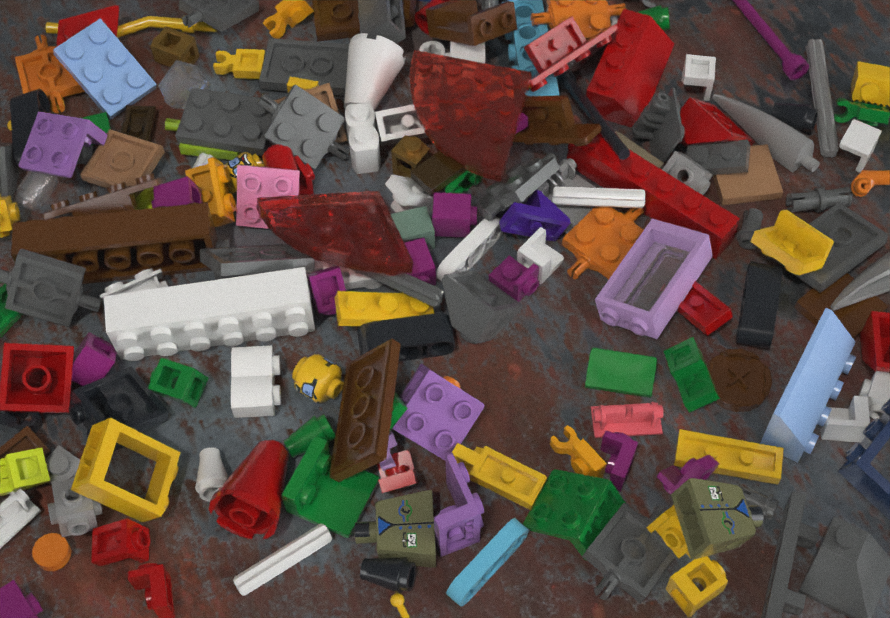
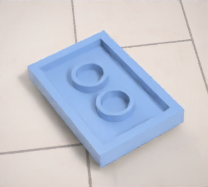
(104, 68)

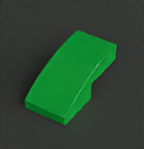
(691, 374)

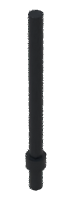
(568, 82)

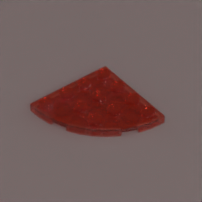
(469, 109)
(339, 229)

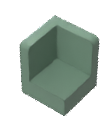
(415, 224)

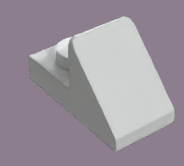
(408, 194)

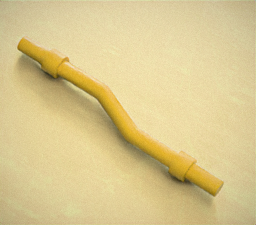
(146, 22)

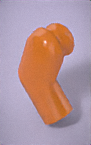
(868, 179)

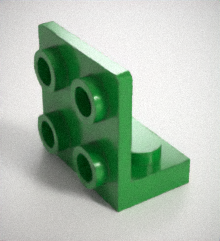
(322, 499)
(574, 508)

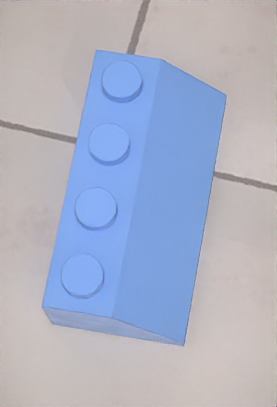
(810, 388)

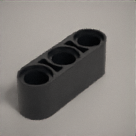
(23, 115)
(759, 305)
(419, 335)

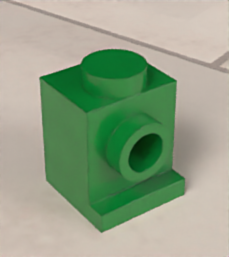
(177, 382)

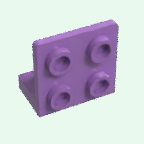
(57, 143)
(436, 412)
(461, 523)

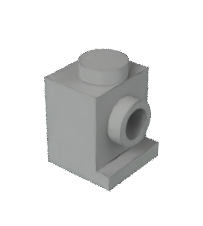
(698, 176)

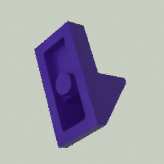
(535, 213)

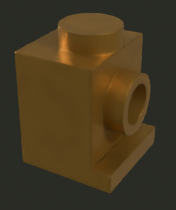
(173, 46)
(408, 151)

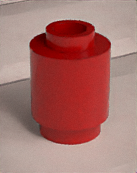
(279, 157)

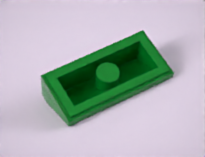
(621, 372)

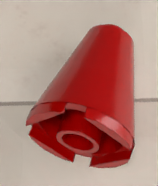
(253, 493)

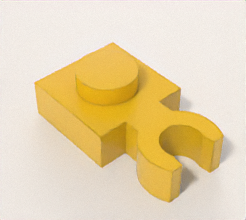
(244, 64)

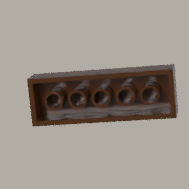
(123, 242)

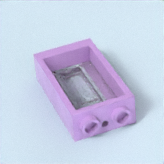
(654, 278)

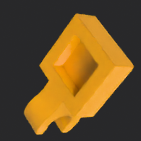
(288, 12)
(583, 457)

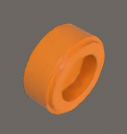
(51, 552)

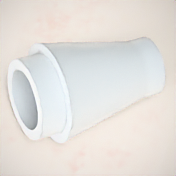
(210, 473)

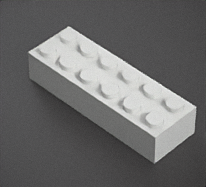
(209, 314)

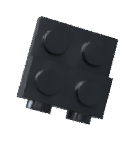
(118, 397)

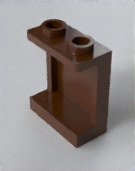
(463, 24)

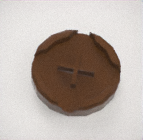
(740, 380)

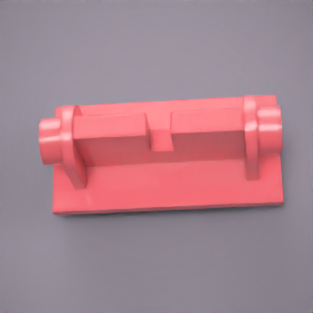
(628, 419)

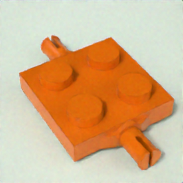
(589, 15)
(45, 72)
(602, 240)

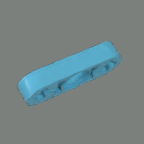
(487, 562)

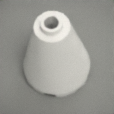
(371, 69)

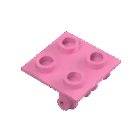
(261, 182)

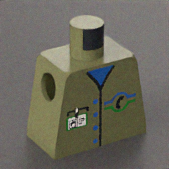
(714, 516)
(402, 529)

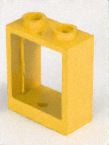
(95, 463)

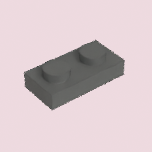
(721, 156)

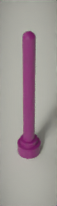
(793, 65)

